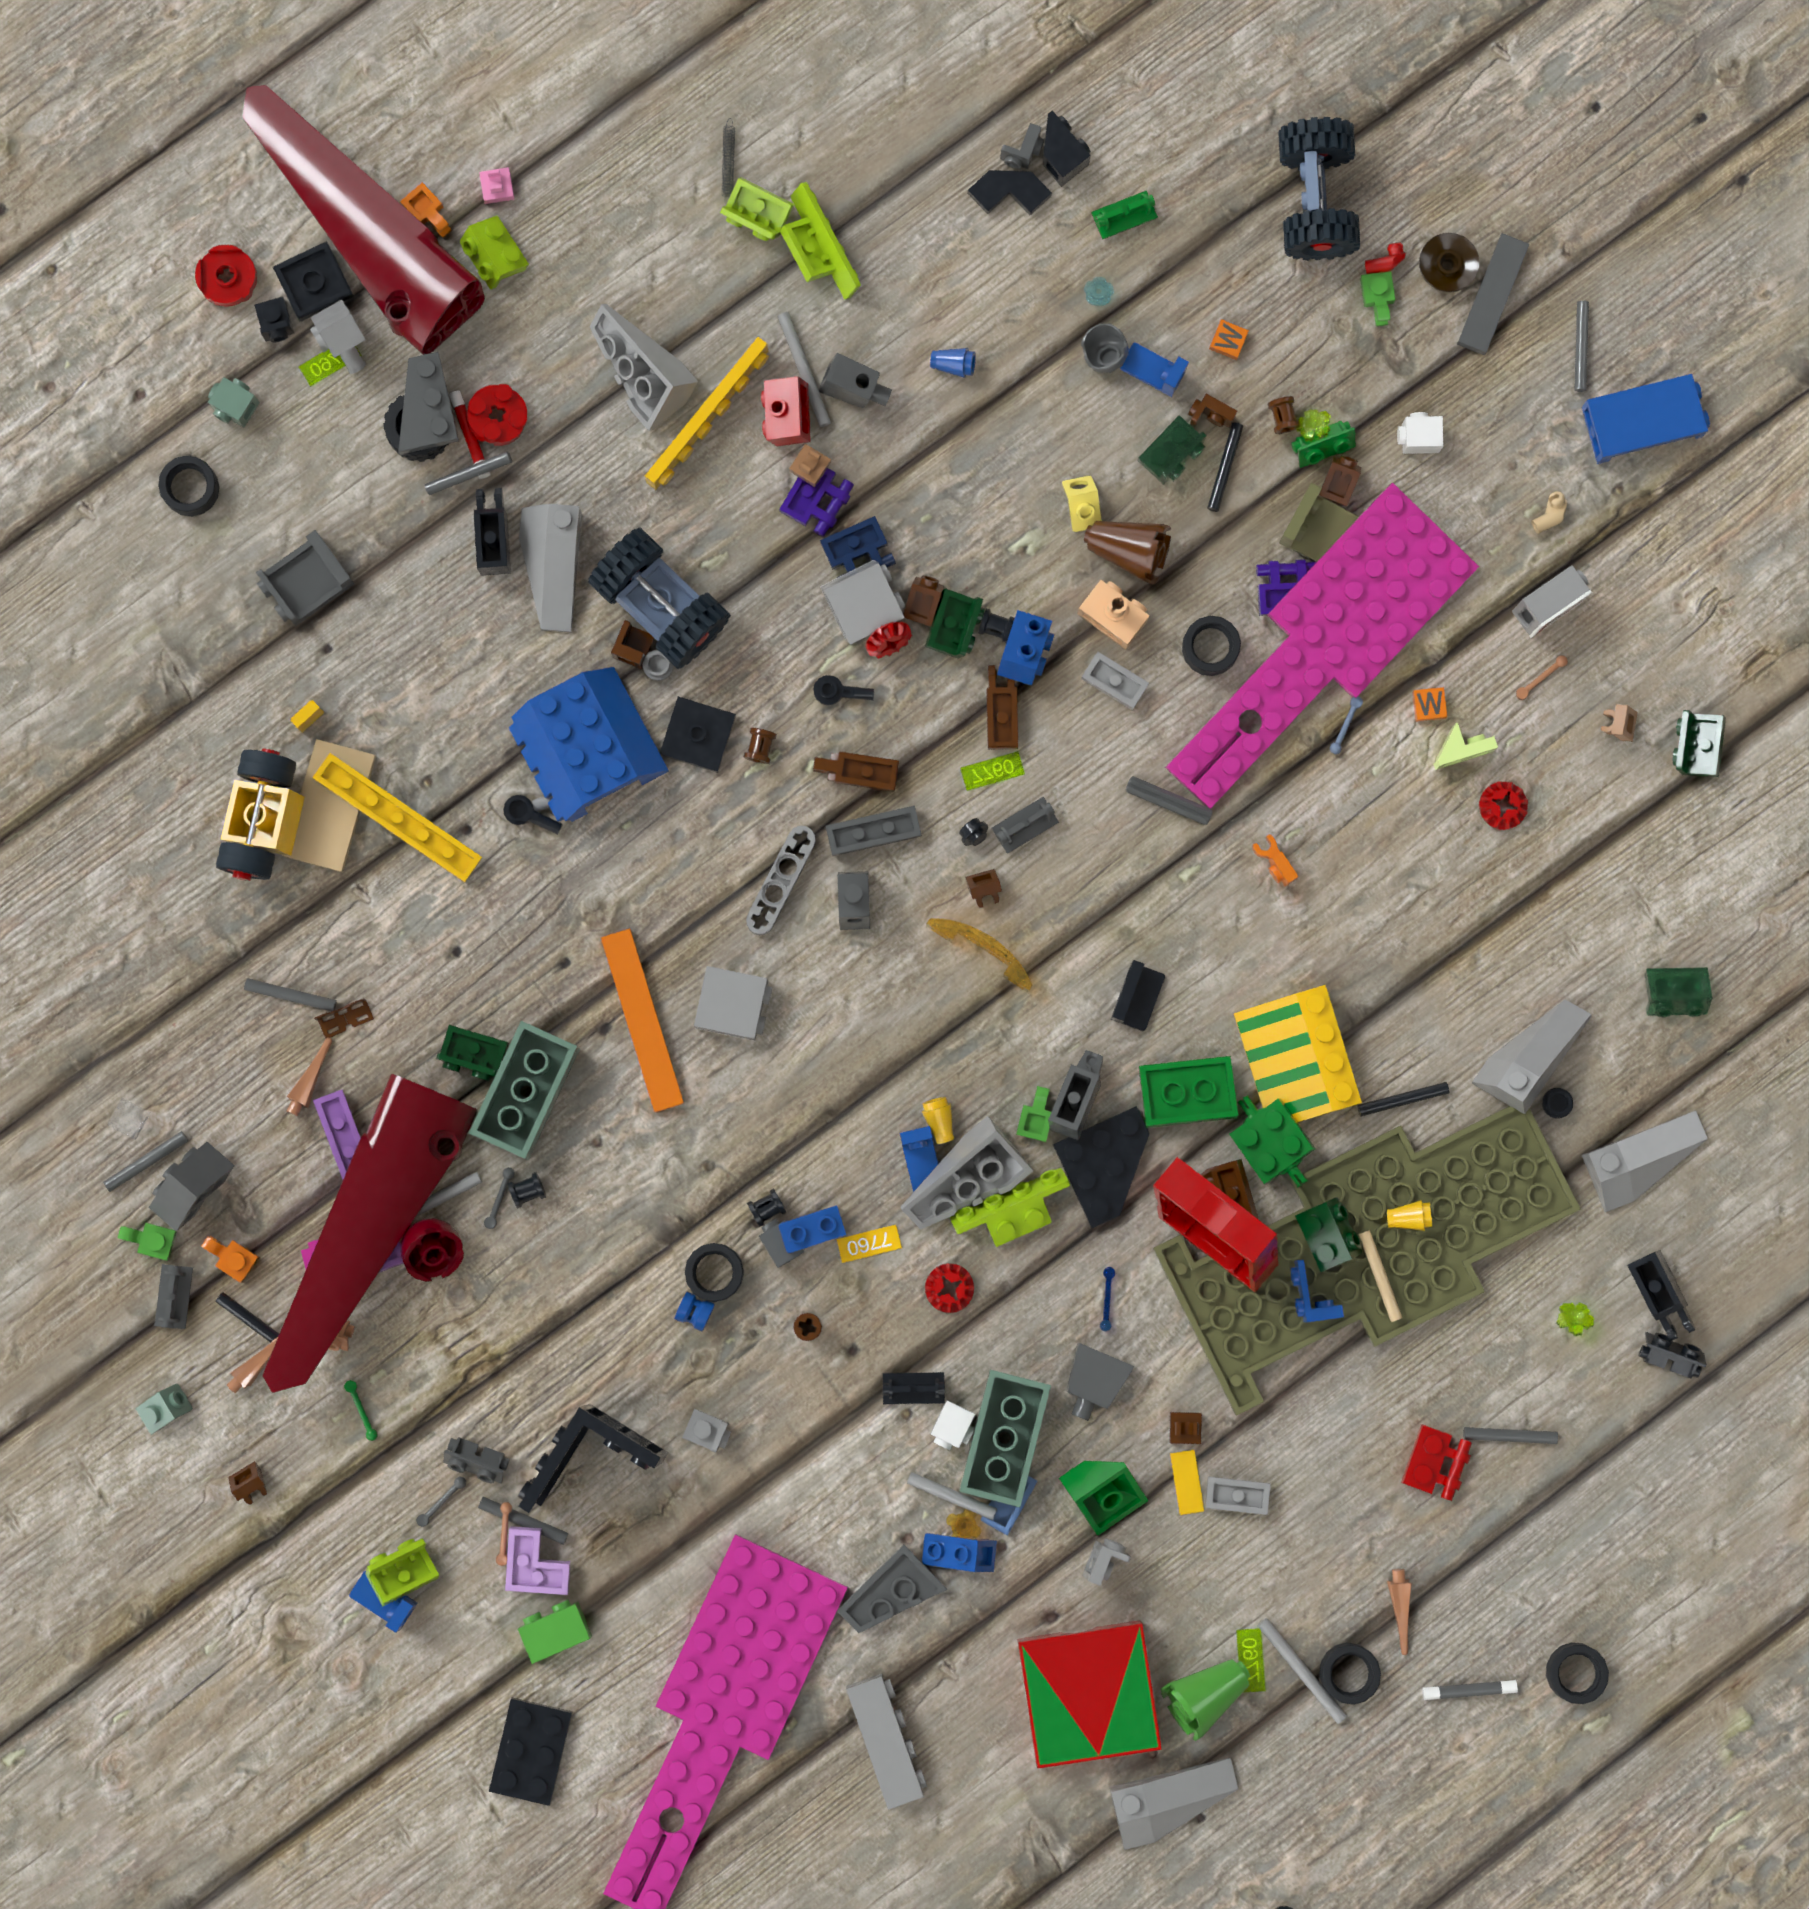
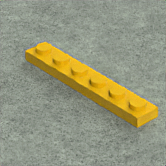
(715, 405)
(397, 817)

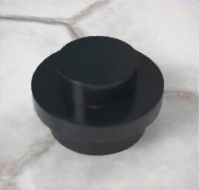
(973, 832)
(1557, 1103)

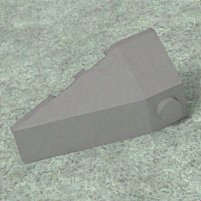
(650, 374)
(551, 554)
(1637, 1162)
(972, 1171)
(1164, 1802)

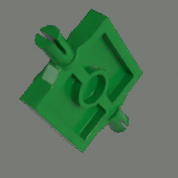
(1272, 1141)

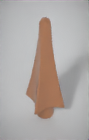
(303, 1090)
(248, 1371)
(1400, 1594)

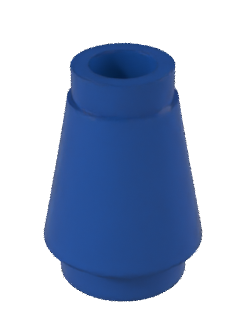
(954, 361)

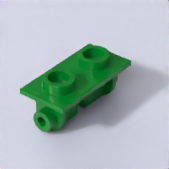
(1125, 214)
(1338, 441)

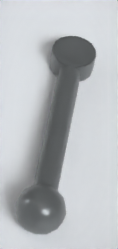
(490, 1222)
(423, 1519)

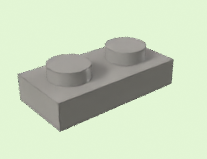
(1115, 680)
(1237, 1495)

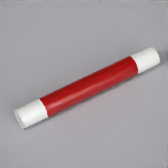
(471, 441)

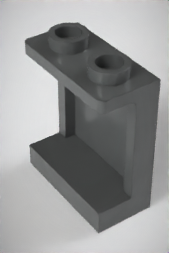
(304, 580)

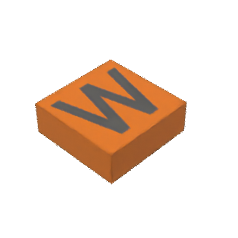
(1228, 339)
(1429, 704)

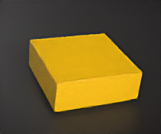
(307, 716)

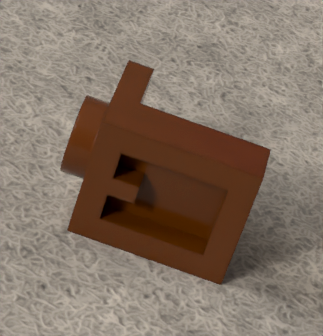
(1216, 411)
(1341, 479)
(923, 600)

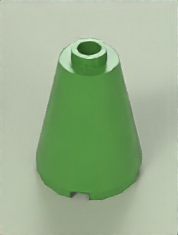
(1205, 1695)

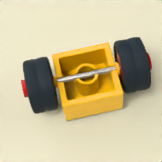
(260, 816)

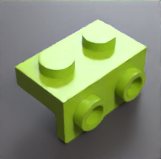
(757, 210)
(492, 251)
(401, 1571)

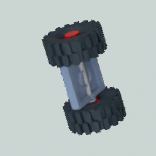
(1312, 149)
(658, 598)

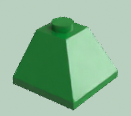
(1103, 1492)

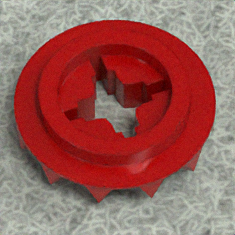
(888, 639)
(1491, 811)
(953, 1273)

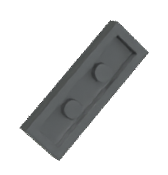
(873, 831)

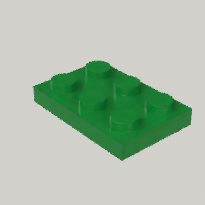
(1188, 1091)

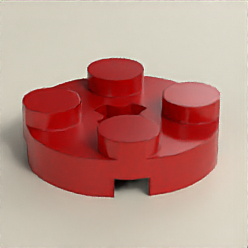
(212, 265)
(500, 398)

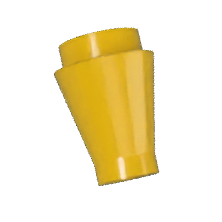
(939, 1118)
(1410, 1216)

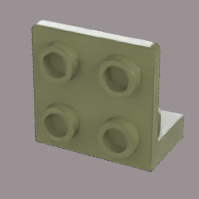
(1316, 525)

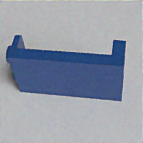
(1645, 417)

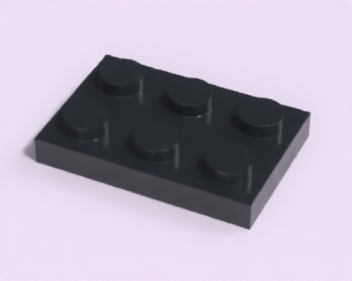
(530, 1751)

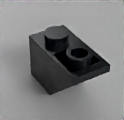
(1063, 153)

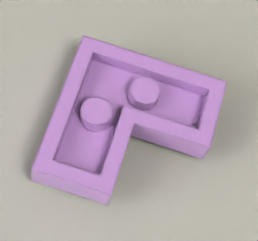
(527, 1571)

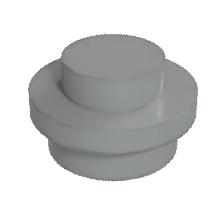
(657, 666)

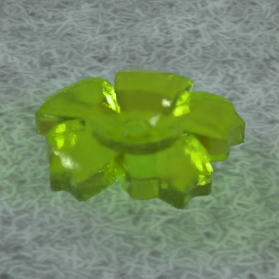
(1314, 423)
(1575, 1318)

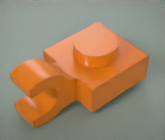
(425, 208)
(1280, 867)
(233, 1260)

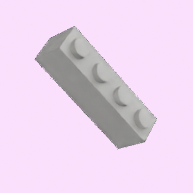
(885, 1742)

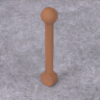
(1522, 693)
(501, 1558)

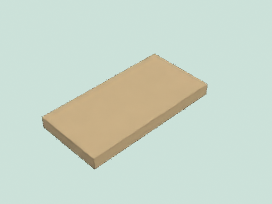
(326, 819)

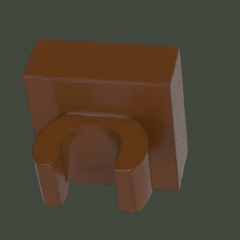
(984, 884)
(1185, 1428)
(247, 1481)

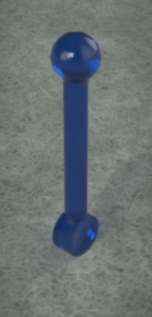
(1105, 1324)

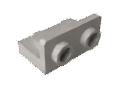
(1099, 1562)

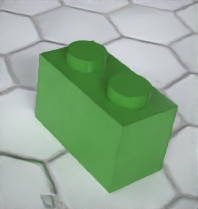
(554, 1631)

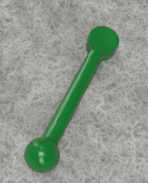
(351, 1387)

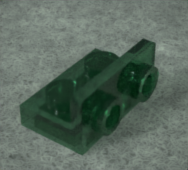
(1172, 449)
(1678, 991)

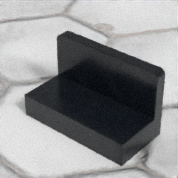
(1138, 996)

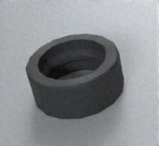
(172, 469)
(1229, 631)
(691, 1267)
(1601, 1673)
(1370, 1686)

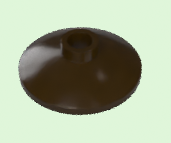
(1453, 249)

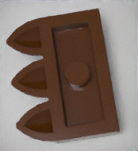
(1233, 1182)

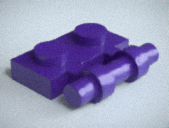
(804, 500)
(1273, 592)

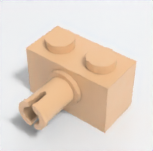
(1114, 613)

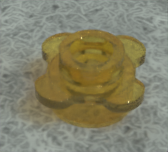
(967, 1517)

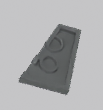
(892, 1589)

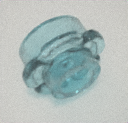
(1098, 299)

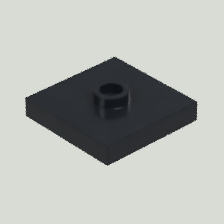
(313, 281)
(697, 734)

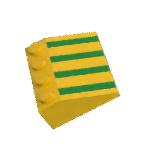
(1298, 1054)

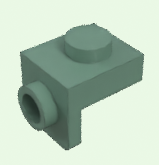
(163, 1408)

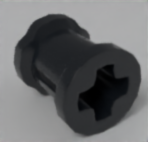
(996, 625)
(526, 1190)
(766, 1207)

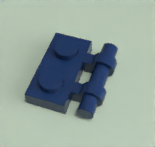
(855, 543)

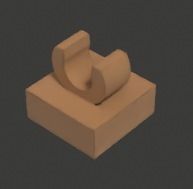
(810, 465)
(1623, 723)

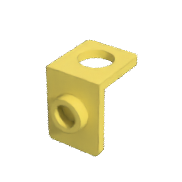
(1082, 502)

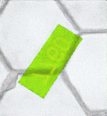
(321, 366)
(992, 771)
(1251, 1655)

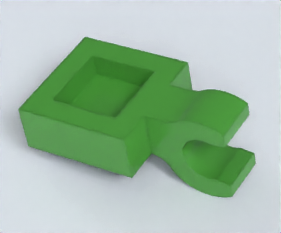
(1379, 293)
(1034, 1119)
(152, 1241)

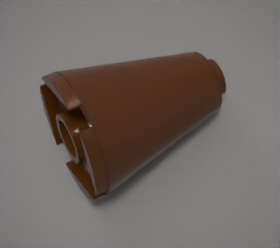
(1130, 546)

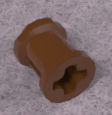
(1284, 415)
(765, 738)
(803, 1318)

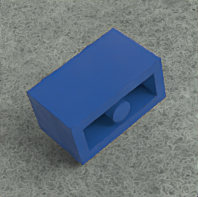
(1025, 647)

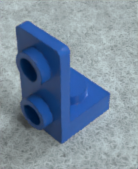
(1154, 369)
(919, 1154)
(812, 1229)
(1323, 1309)
(959, 1553)
(394, 1613)

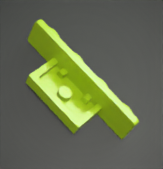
(816, 245)
(1015, 1211)

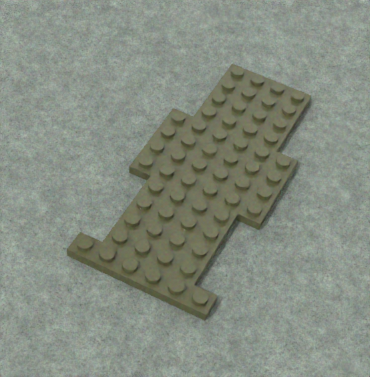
(1483, 1194)

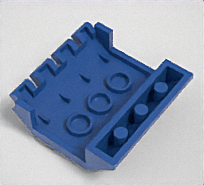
(585, 742)

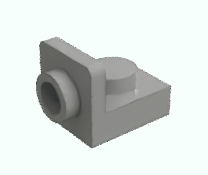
(707, 1431)

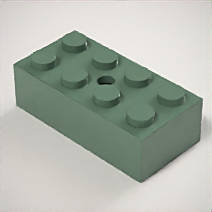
(533, 1061)
(1000, 1469)

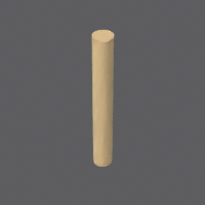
(1380, 1276)

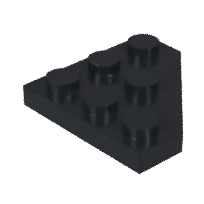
(1104, 1164)

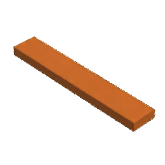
(642, 1020)

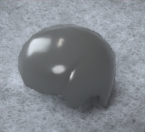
(1104, 348)

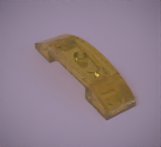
(949, 929)

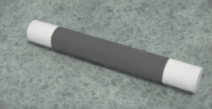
(1469, 1690)

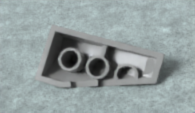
(1528, 1061)

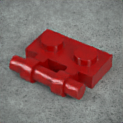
(1427, 1460)

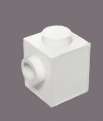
(1421, 433)
(953, 1426)

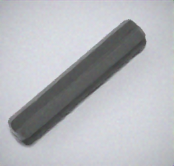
(1169, 800)

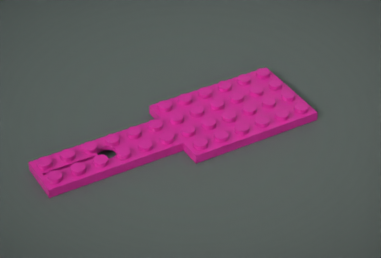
(1340, 625)
(732, 1693)

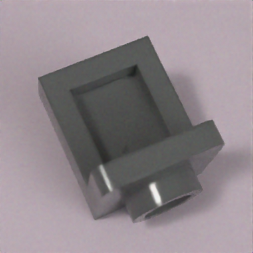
(1031, 146)

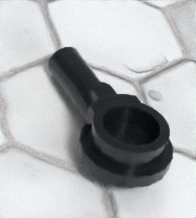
(829, 691)
(520, 810)

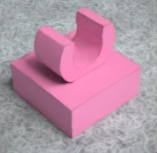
(496, 185)

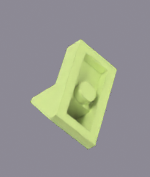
(1456, 751)

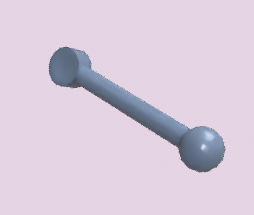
(1355, 704)

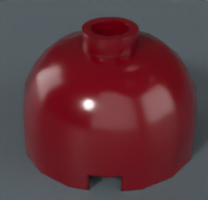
(431, 1249)

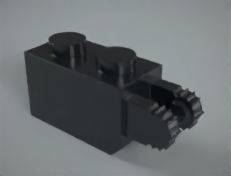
(491, 535)
(1661, 1292)

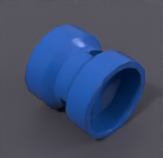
(701, 1314)

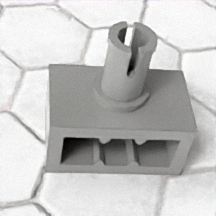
(339, 333)

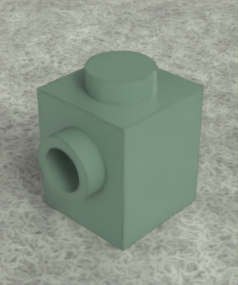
(232, 401)

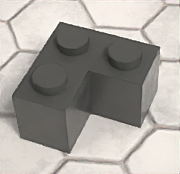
(189, 1184)

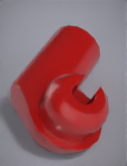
(1388, 262)

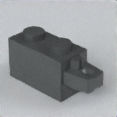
(1077, 1096)

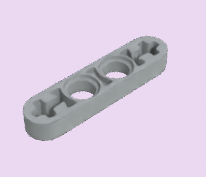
(785, 882)

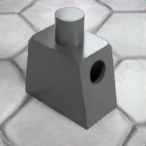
(841, 382)
(853, 900)
(1095, 1379)

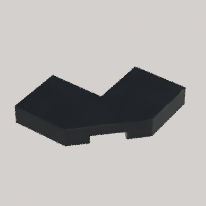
(1020, 185)

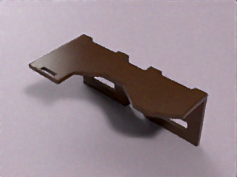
(340, 1020)

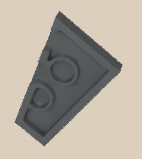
(426, 406)

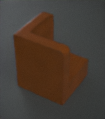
(632, 645)

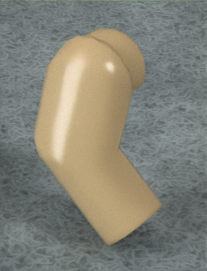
(1554, 513)

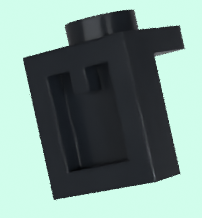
(274, 320)

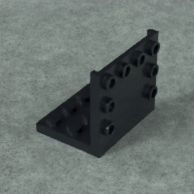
(616, 1435)

